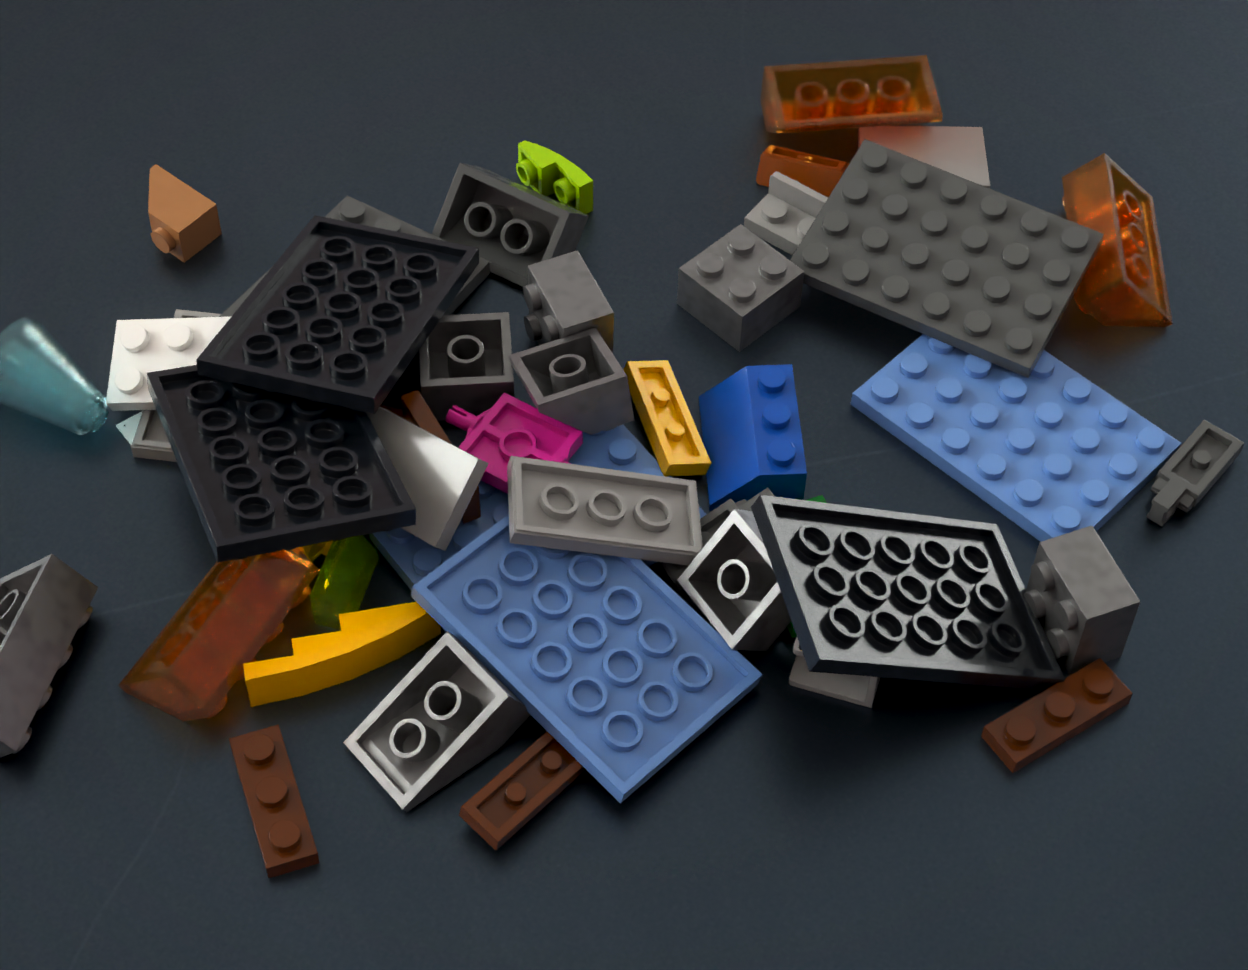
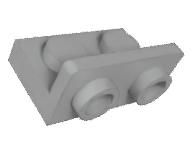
(785, 213)

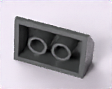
(506, 222)

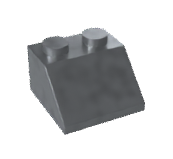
(576, 382)

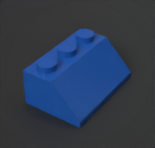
(753, 435)

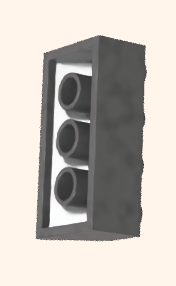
(38, 620)

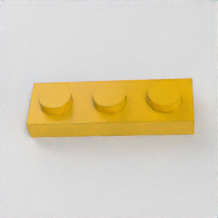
(666, 418)

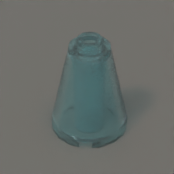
(46, 381)

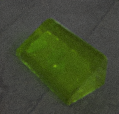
(343, 580)

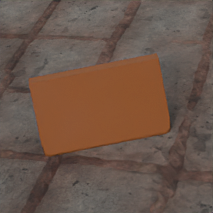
(808, 169)

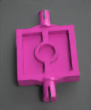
(513, 430)

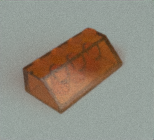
(849, 94)
(1128, 272)
(217, 631)

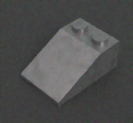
(436, 724)

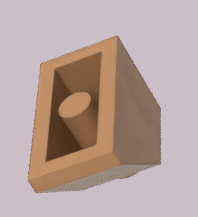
(180, 216)

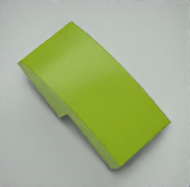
(552, 173)

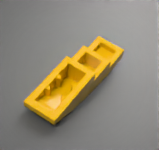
(327, 659)

